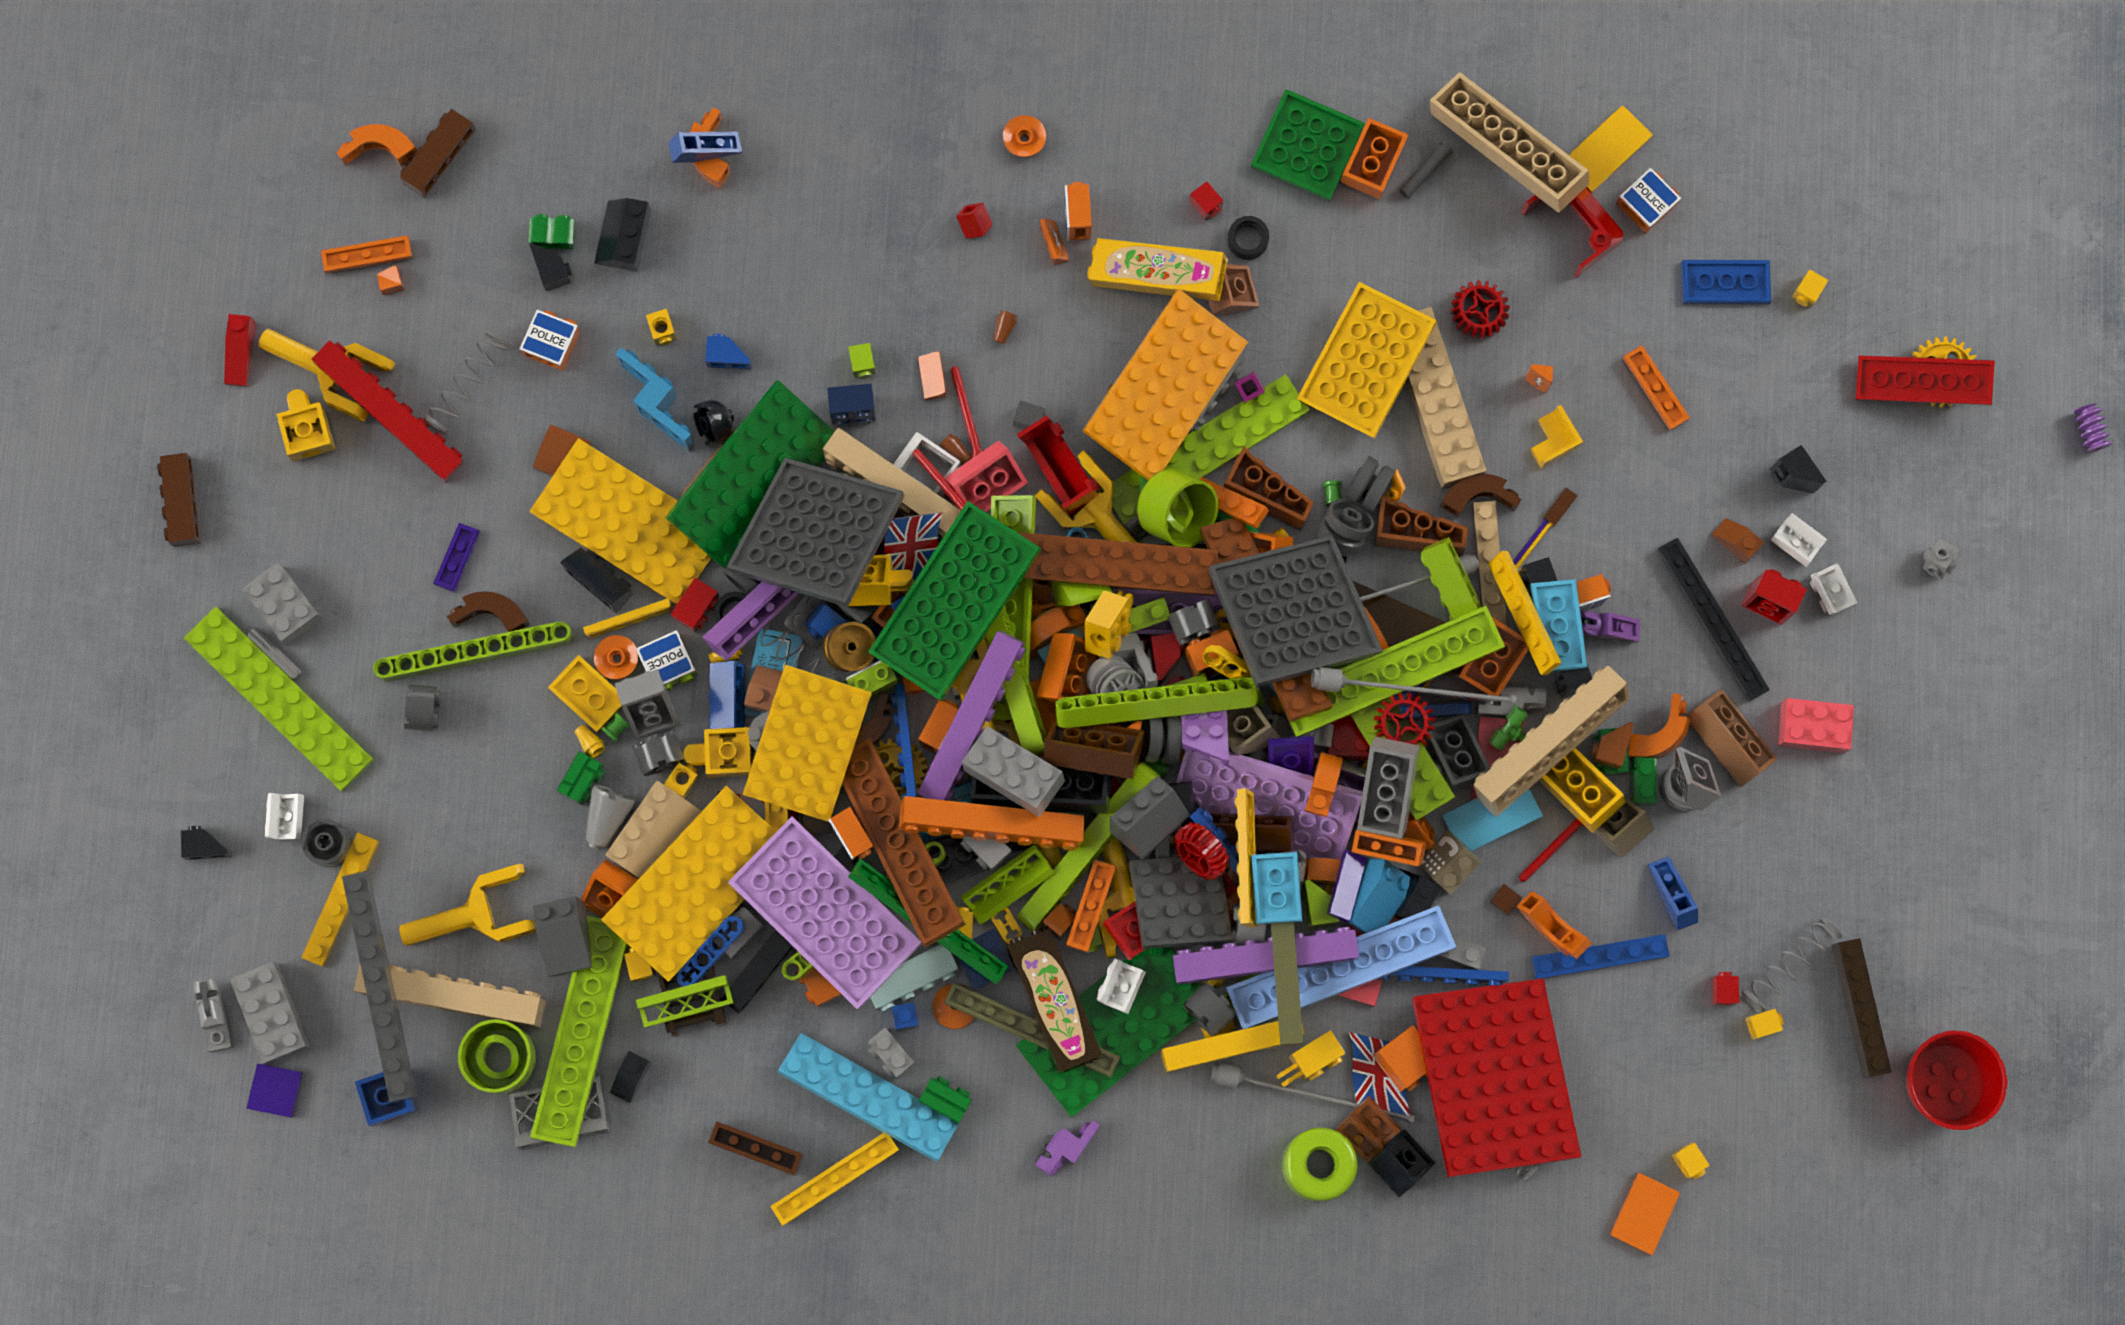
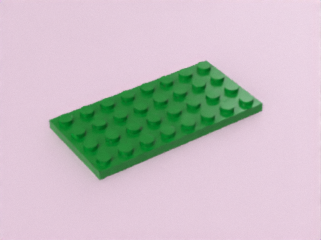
(735, 481)
(954, 600)
(1151, 1023)

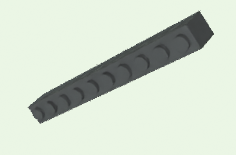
(379, 987)

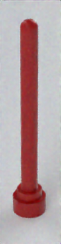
(968, 419)
(939, 479)
(1550, 850)

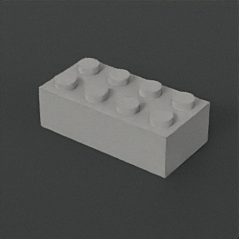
(1013, 771)
(1388, 787)
(270, 1013)

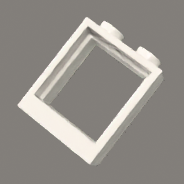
(916, 443)

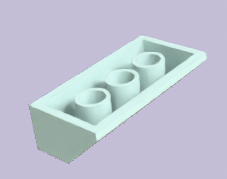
(915, 975)

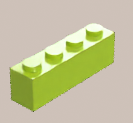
(1450, 578)

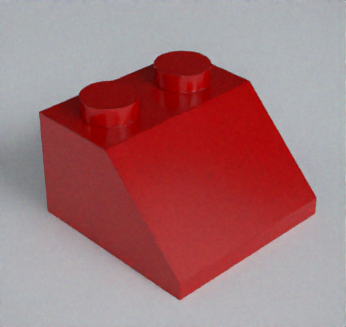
(1164, 655)

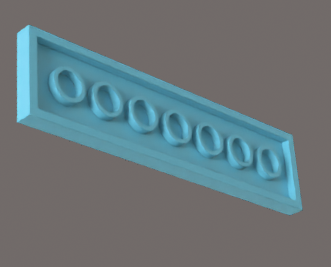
(867, 1097)

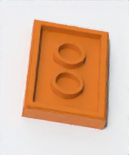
(1644, 1213)

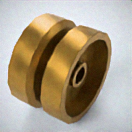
(836, 647)

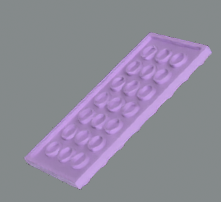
(1276, 794)
(825, 913)

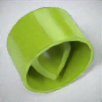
(1192, 507)
(475, 1047)
(1296, 1171)

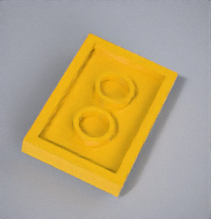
(587, 693)

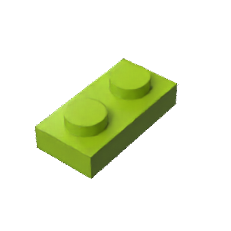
(1148, 614)

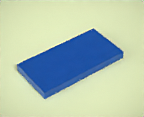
(1726, 282)

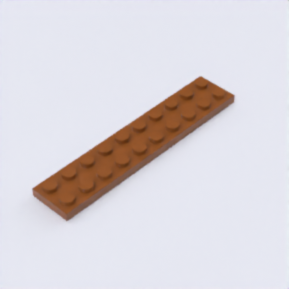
(1122, 564)
(1295, 694)
(900, 852)

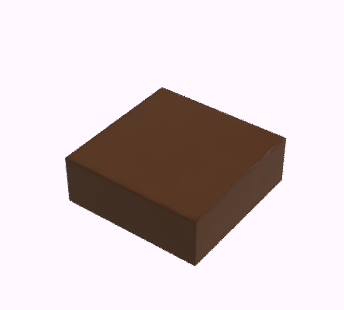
(1505, 899)

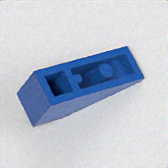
(701, 146)
(1674, 893)

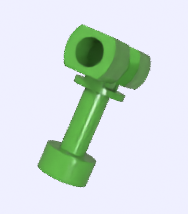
(1512, 729)

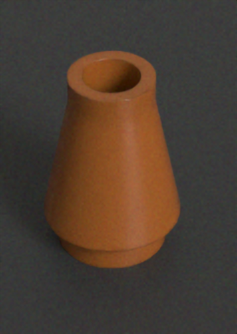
(1004, 325)
(955, 448)

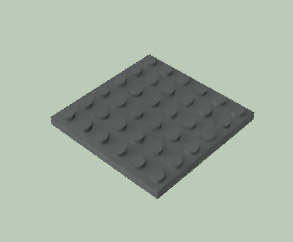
(815, 532)
(1294, 610)

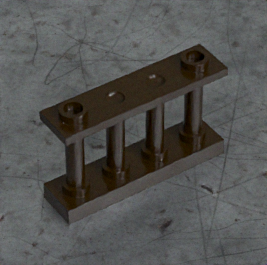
(714, 1015)

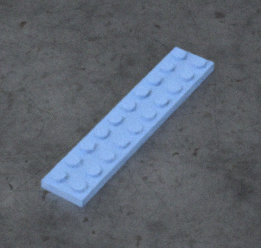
(1380, 955)

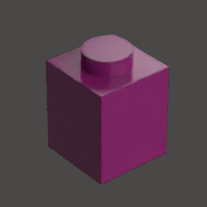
(1250, 386)

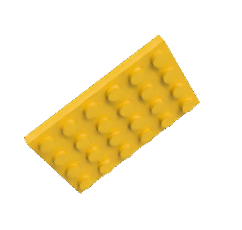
(1367, 360)
(806, 743)

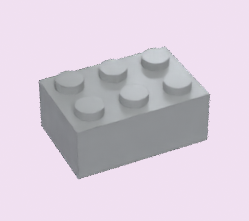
(282, 603)
(646, 704)

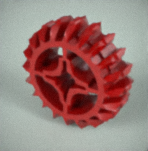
(1488, 305)
(1413, 705)
(1201, 851)

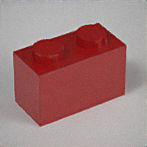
(695, 605)

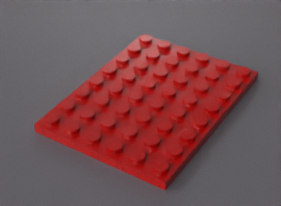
(1496, 1078)

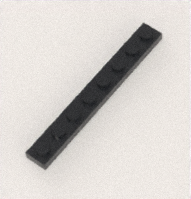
(1713, 619)

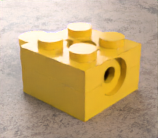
(304, 427)
(880, 582)
(1108, 623)
(724, 753)
(1313, 1057)

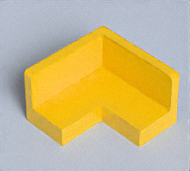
(1561, 438)

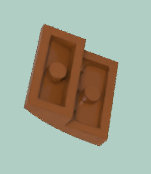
(554, 449)
(1368, 1129)

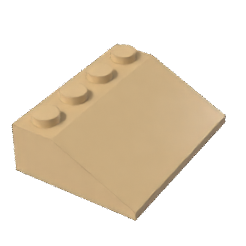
(651, 829)

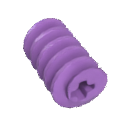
(2092, 427)

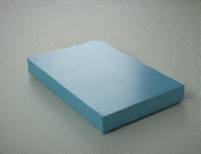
(1276, 888)

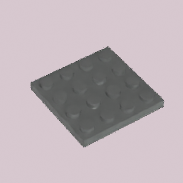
(1178, 905)

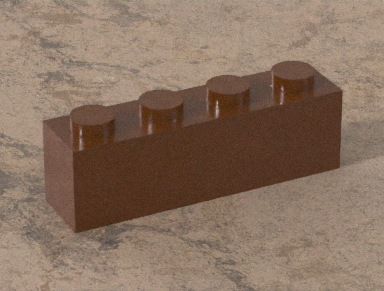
(437, 153)
(179, 500)
(1271, 832)
(756, 1148)

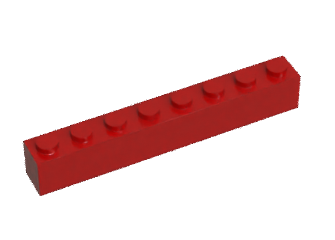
(387, 410)

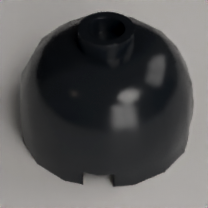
(713, 421)

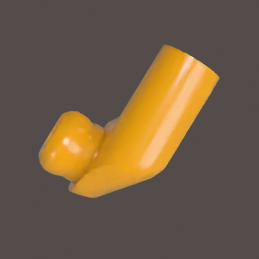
(1397, 488)

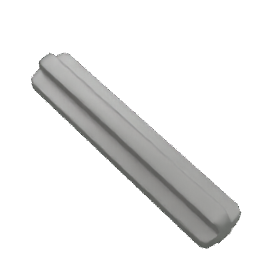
(274, 653)

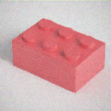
(987, 475)
(1816, 725)

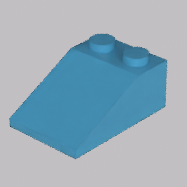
(1379, 895)

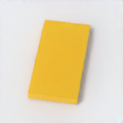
(1610, 146)

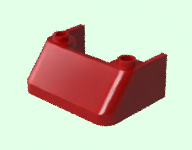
(1605, 230)
(1059, 464)

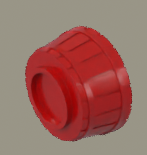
(1956, 1080)

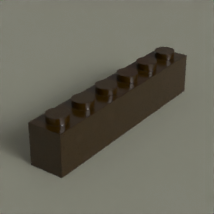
(1861, 1008)

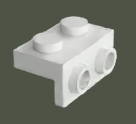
(1798, 539)
(1832, 589)
(284, 816)
(1120, 986)

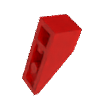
(238, 349)

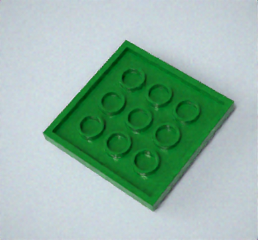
(1307, 145)

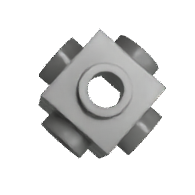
(1940, 559)

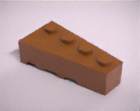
(1257, 482)
(1414, 529)

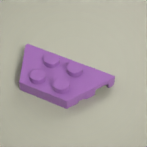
(1206, 734)

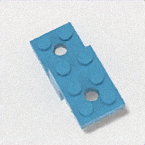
(655, 398)

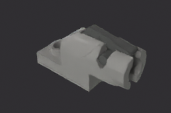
(1528, 697)
(213, 1015)

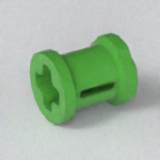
(1332, 491)
(616, 727)

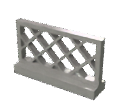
(589, 1127)

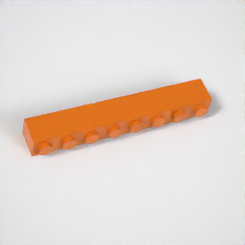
(991, 822)

